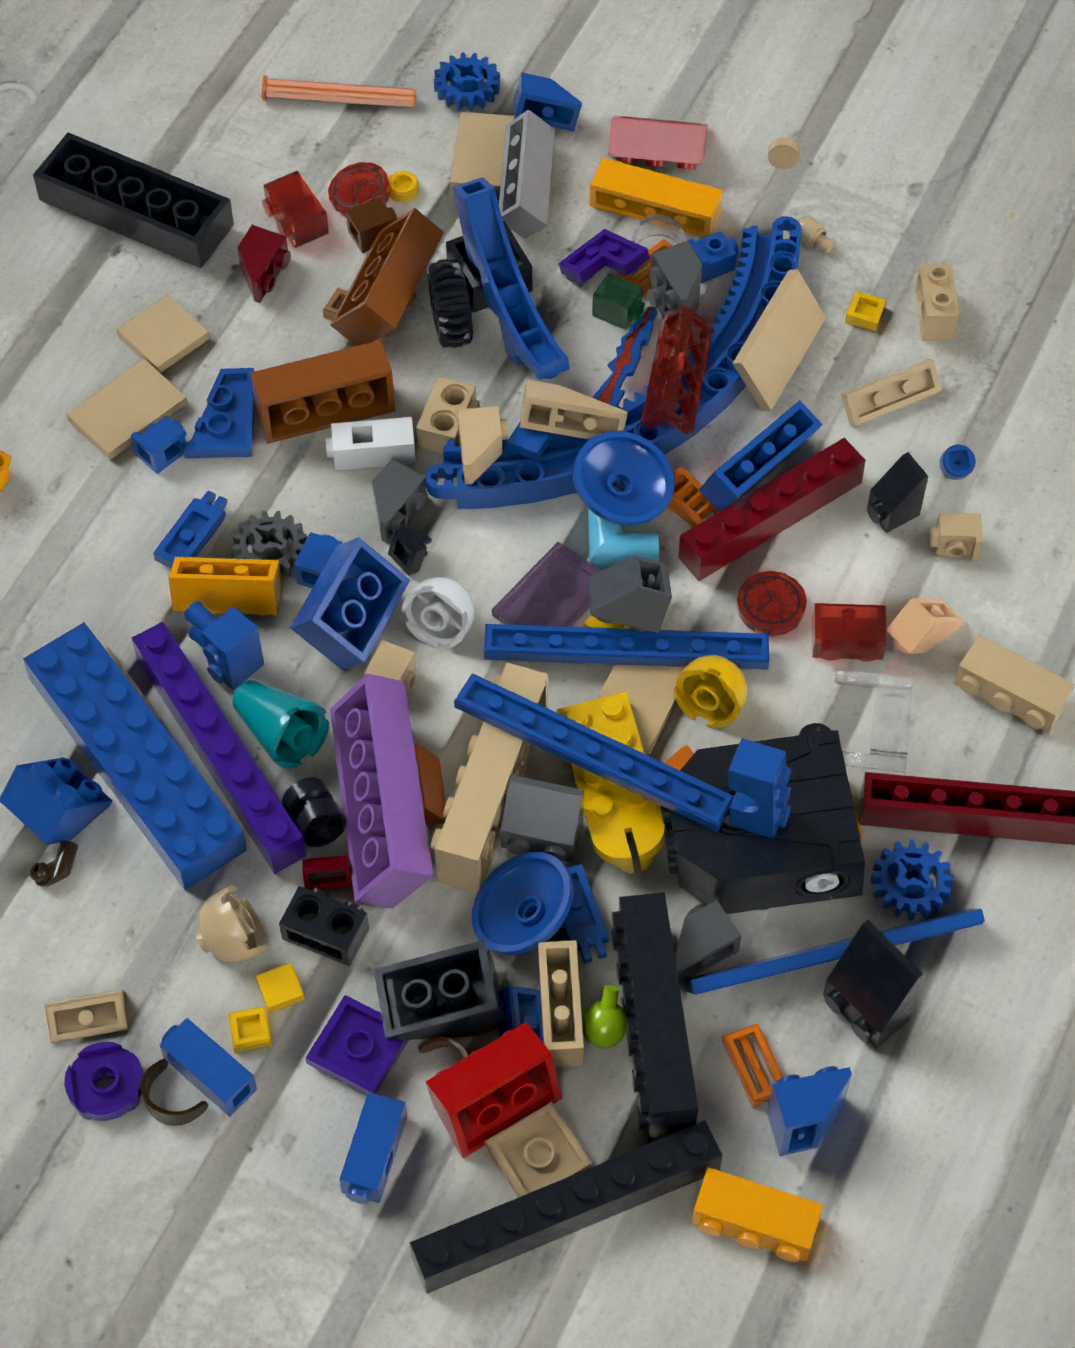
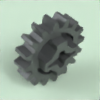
(270, 540)

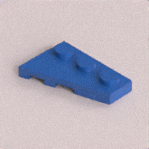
(227, 419)

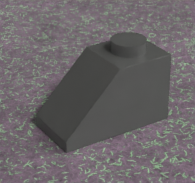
(705, 940)

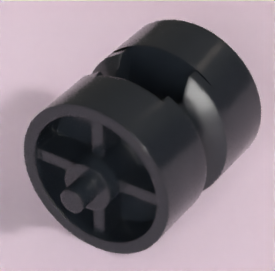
(314, 812)

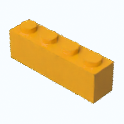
(646, 193)

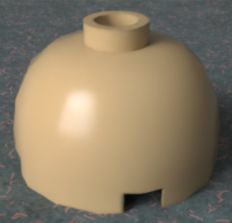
(230, 927)

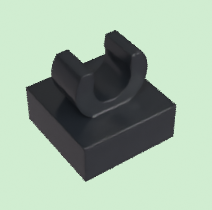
(409, 549)

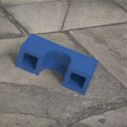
(761, 788)

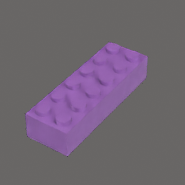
(380, 792)

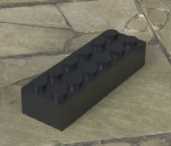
(134, 199)
(654, 1016)

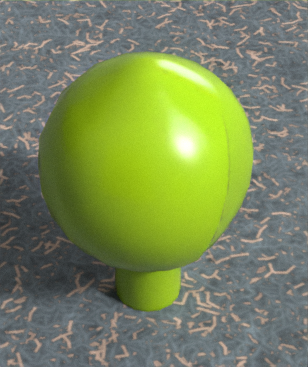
(605, 1020)

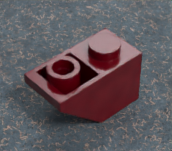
(261, 259)

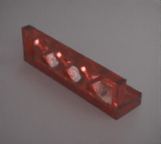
(670, 364)

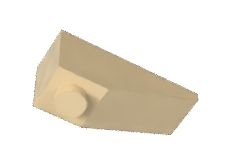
(567, 412)

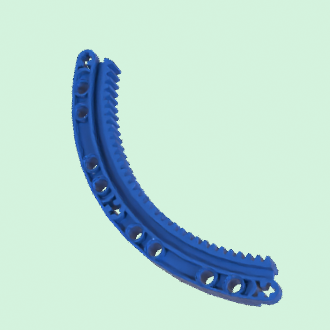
(523, 480)

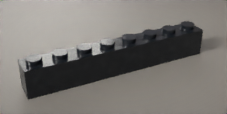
(565, 1206)

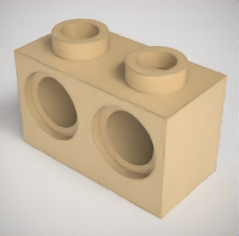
(937, 302)
(440, 414)

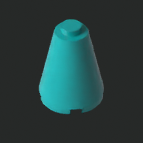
(281, 722)

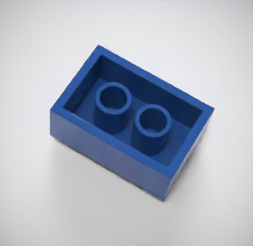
(350, 604)

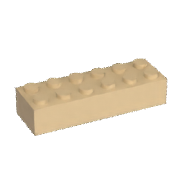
(476, 812)

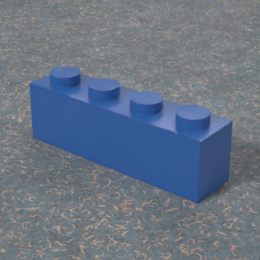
(760, 456)

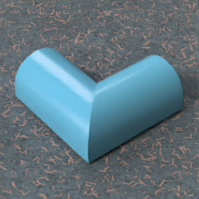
(611, 545)

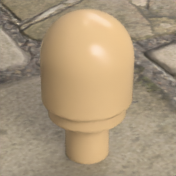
(814, 234)

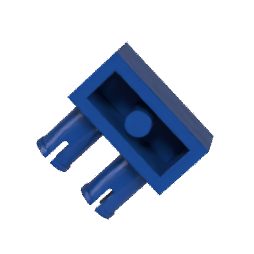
(227, 642)

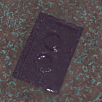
(550, 592)

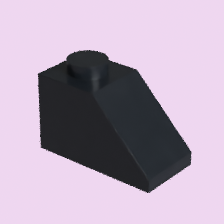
(898, 494)

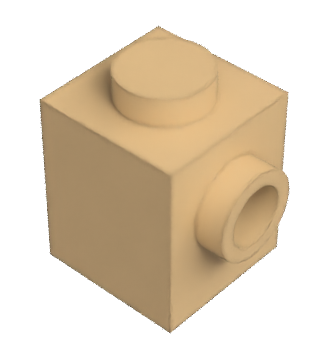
(393, 663)

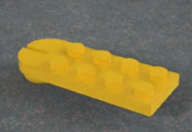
(607, 806)

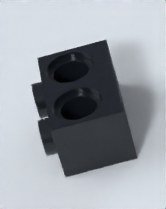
(319, 933)

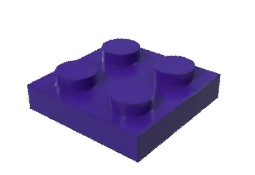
(355, 1047)

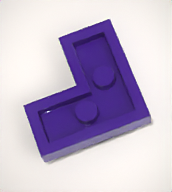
(601, 251)

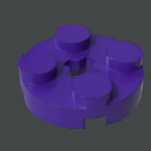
(107, 1103)

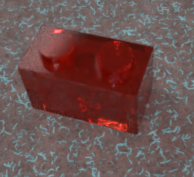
(295, 209)
(849, 631)

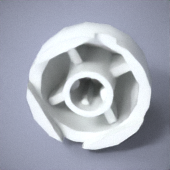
(439, 611)

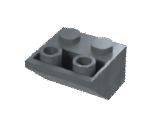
(675, 278)
(631, 594)

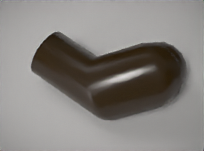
(57, 870)

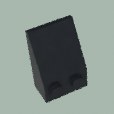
(873, 986)
(441, 995)

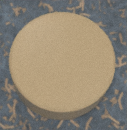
(783, 153)

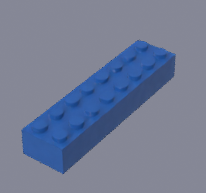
(135, 755)

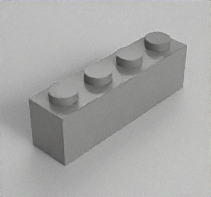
(526, 174)

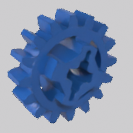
(467, 81)
(912, 885)

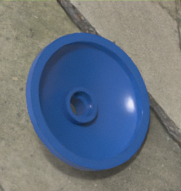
(632, 466)
(522, 903)

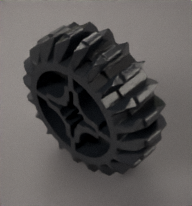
(450, 303)

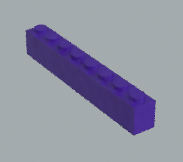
(219, 748)

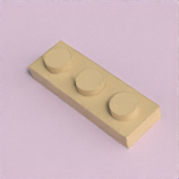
(891, 392)

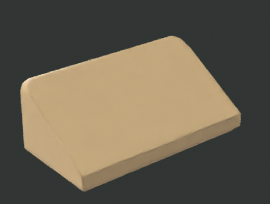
(86, 1015)

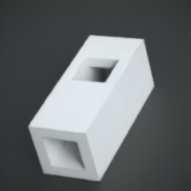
(371, 443)

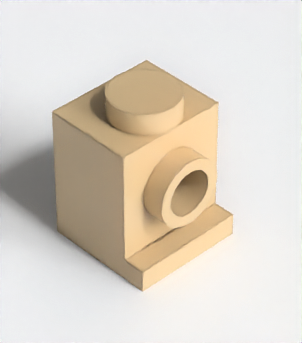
(957, 535)

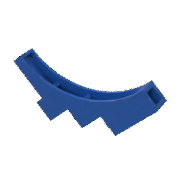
(504, 289)

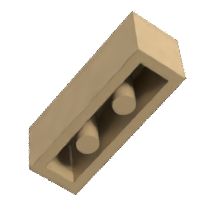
(1014, 684)
(561, 1002)

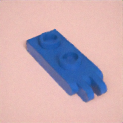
(192, 529)
(584, 918)

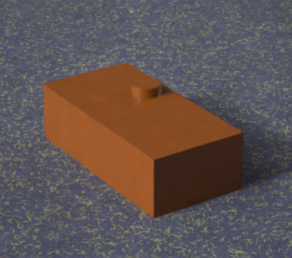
(387, 278)
(323, 391)

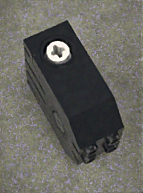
(806, 861)

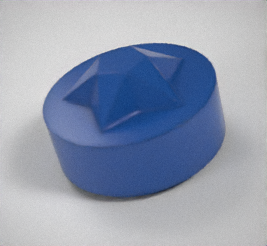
(957, 462)

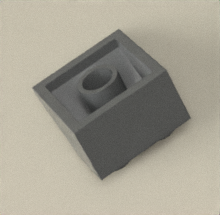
(542, 818)

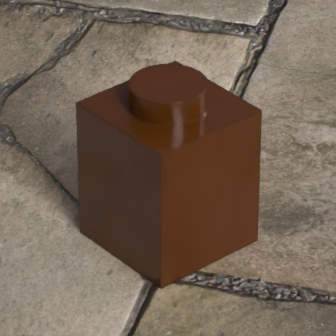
(366, 222)

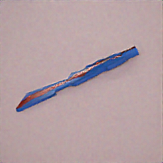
(627, 358)

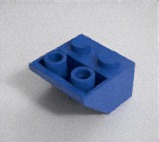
(53, 799)
(806, 1107)

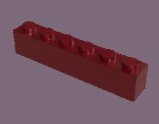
(771, 509)
(968, 808)

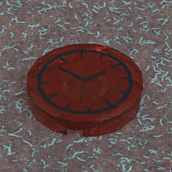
(357, 186)
(771, 603)

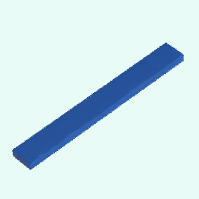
(622, 646)
(594, 752)
(829, 952)

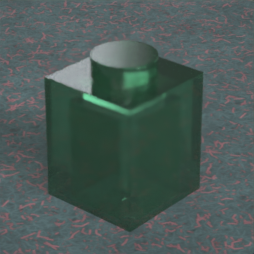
(618, 301)

